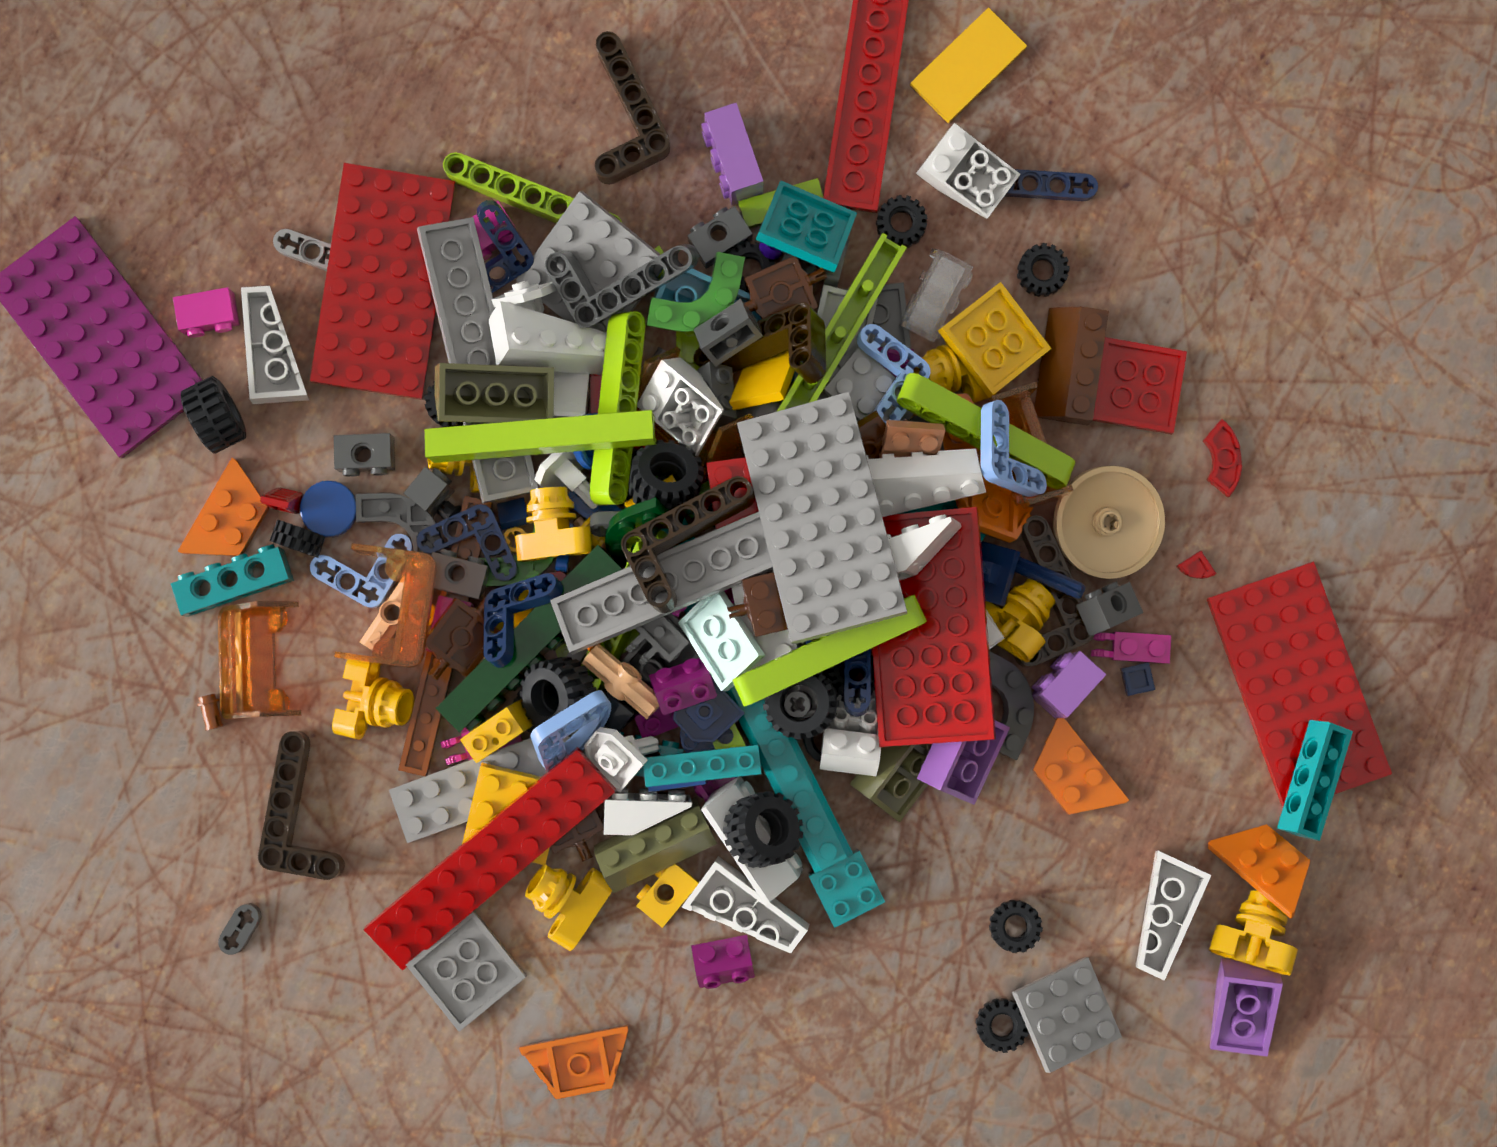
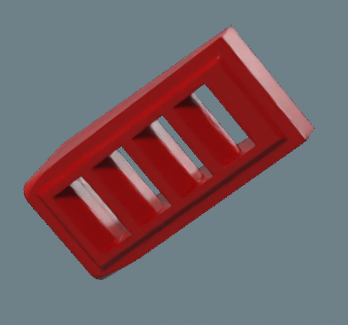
(283, 500)

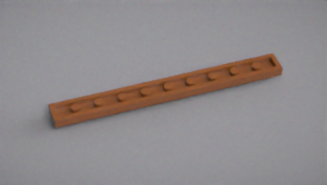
(430, 693)

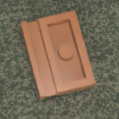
(907, 437)

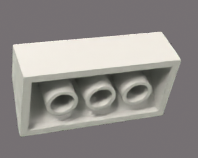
(767, 880)

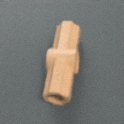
(382, 626)
(622, 680)

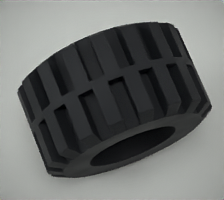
(213, 414)
(665, 460)
(554, 687)
(814, 725)
(782, 823)

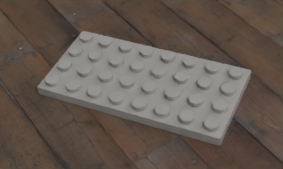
(821, 518)

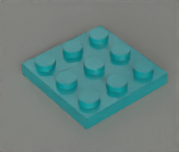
(806, 226)

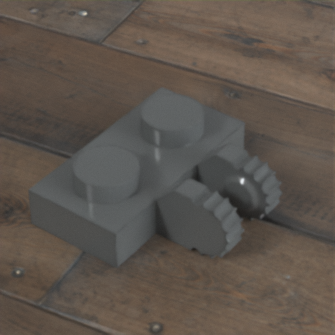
(662, 636)

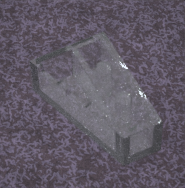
(936, 295)

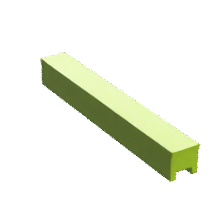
(849, 317)
(540, 436)

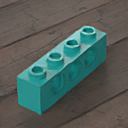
(276, 573)
(702, 765)
(1314, 779)

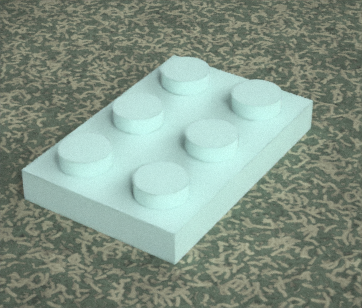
(721, 642)

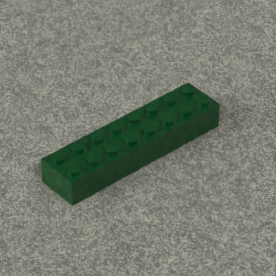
(533, 638)

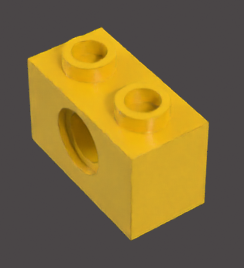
(661, 909)

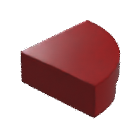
(1197, 567)

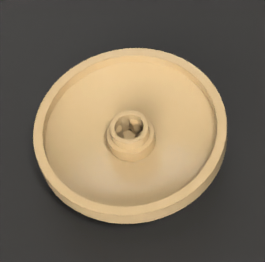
(1109, 522)

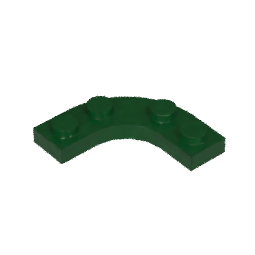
(626, 521)

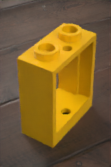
(497, 731)

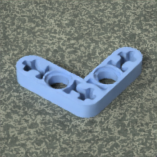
(881, 357)
(995, 461)
(372, 581)

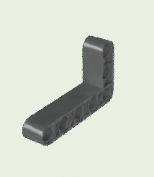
(621, 288)

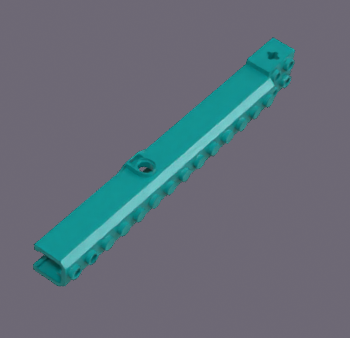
(838, 873)

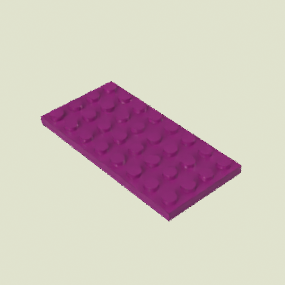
(97, 336)

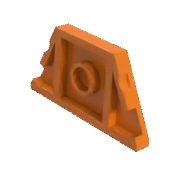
(997, 512)
(227, 517)
(1074, 772)
(1266, 864)
(578, 1062)

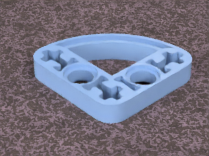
(586, 715)

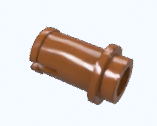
(210, 711)

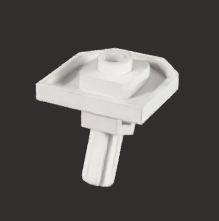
(526, 295)
(563, 471)
(619, 756)

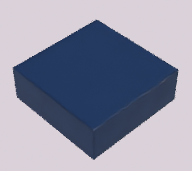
(512, 513)
(1137, 679)

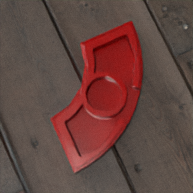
(1225, 458)

